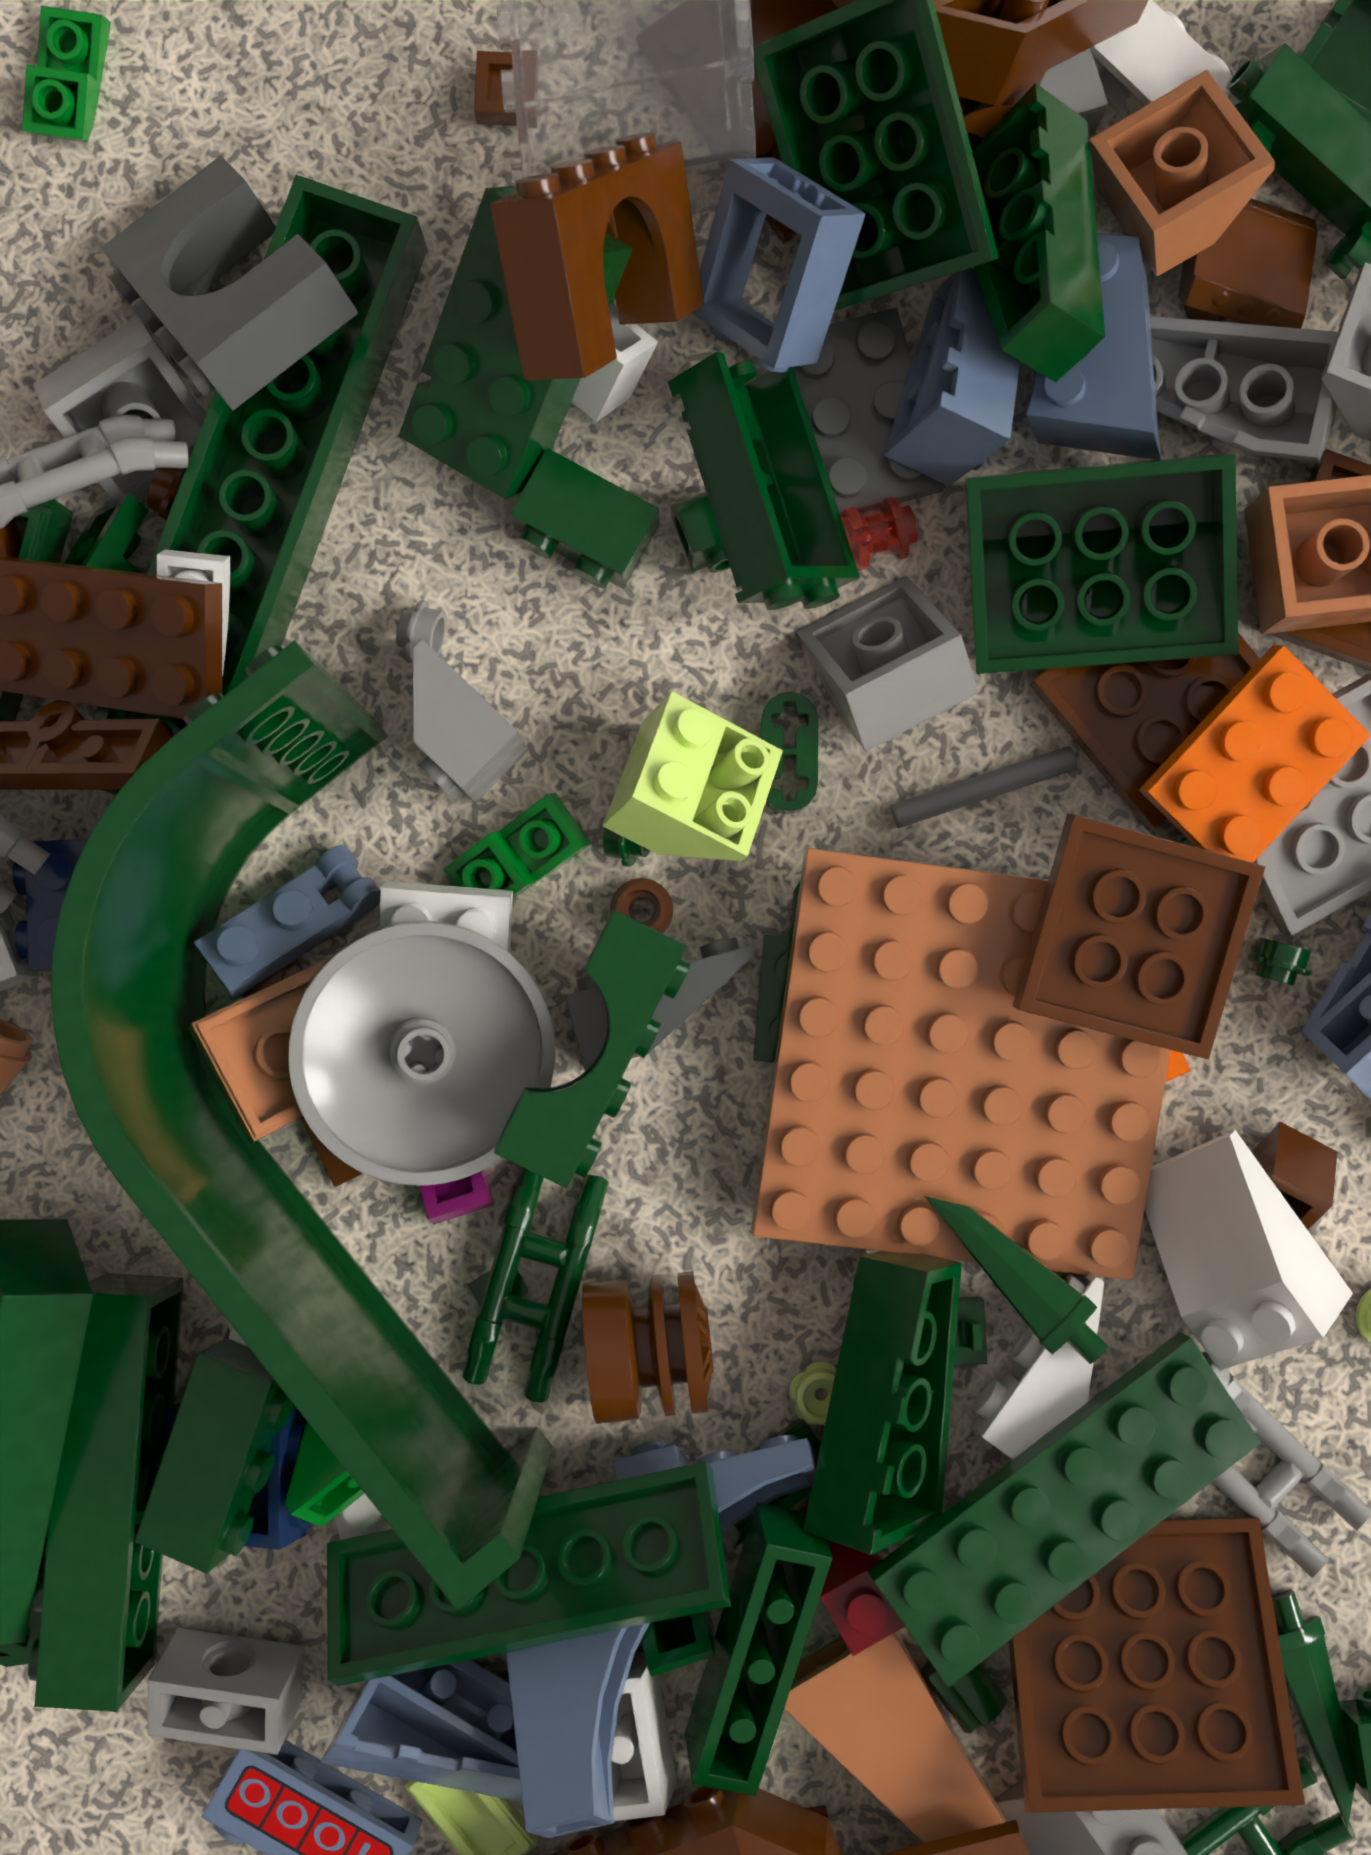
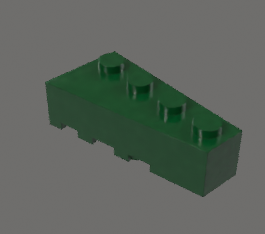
(1043, 222)
(889, 1404)

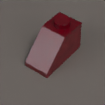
(855, 1599)

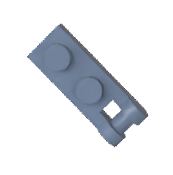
(288, 922)

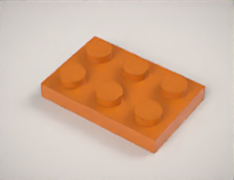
(1256, 759)

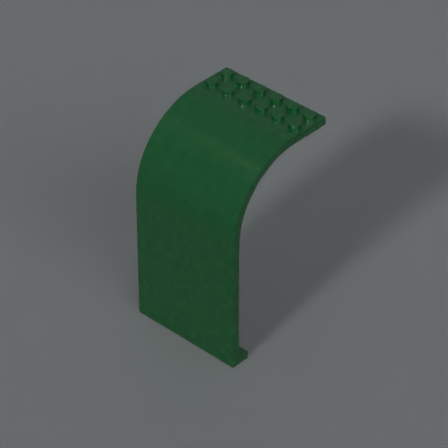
(229, 1212)

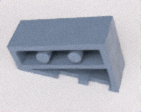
(1111, 393)

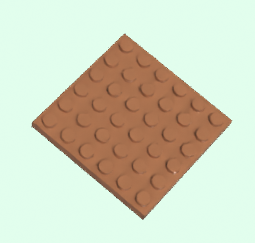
(923, 1079)

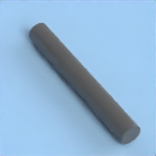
(983, 787)

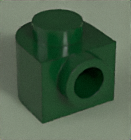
(699, 533)

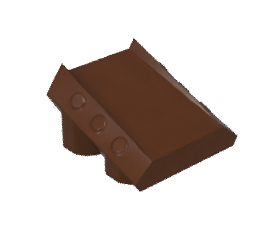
(1254, 270)

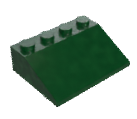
(877, 120)
(1104, 564)

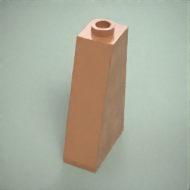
(892, 1736)

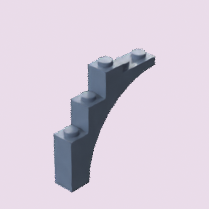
(572, 1688)

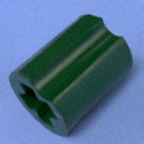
(971, 1700)

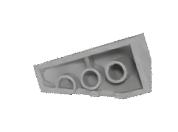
(1246, 384)

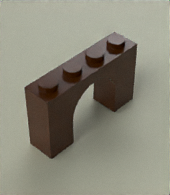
(554, 247)

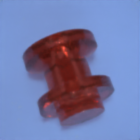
(889, 530)

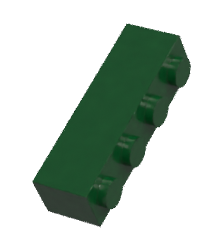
(756, 1650)

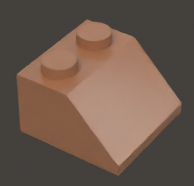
(1179, 170)

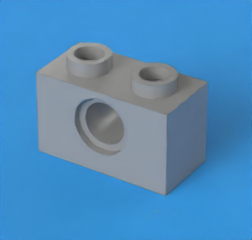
(225, 1690)

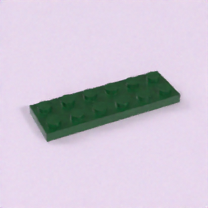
(1064, 1508)
(587, 1568)

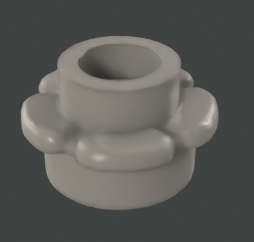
(421, 624)

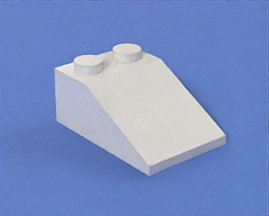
(1239, 1255)

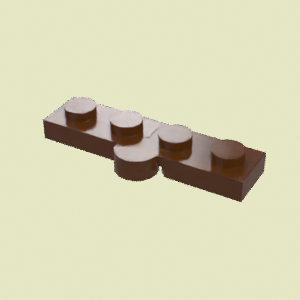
(73, 753)

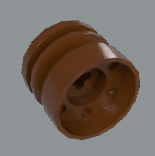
(645, 1347)

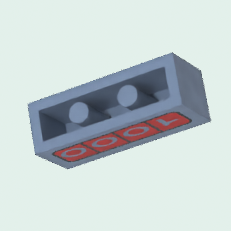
(306, 1808)

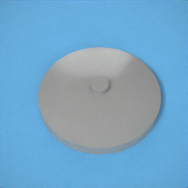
(418, 1051)

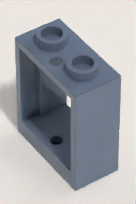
(826, 245)

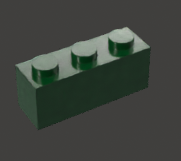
(215, 1458)

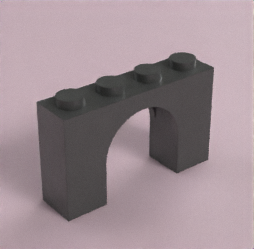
(246, 330)

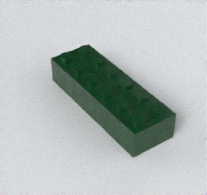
(41, 1346)
(98, 1583)

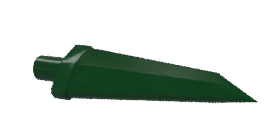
(1037, 1294)
(1315, 1696)

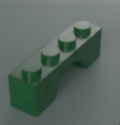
(555, 1125)

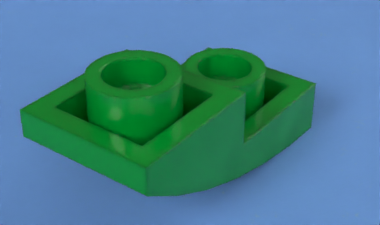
(67, 81)
(522, 850)

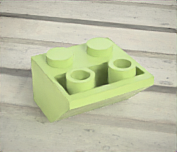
(693, 784)

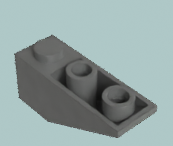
(704, 977)

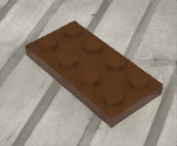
(109, 637)

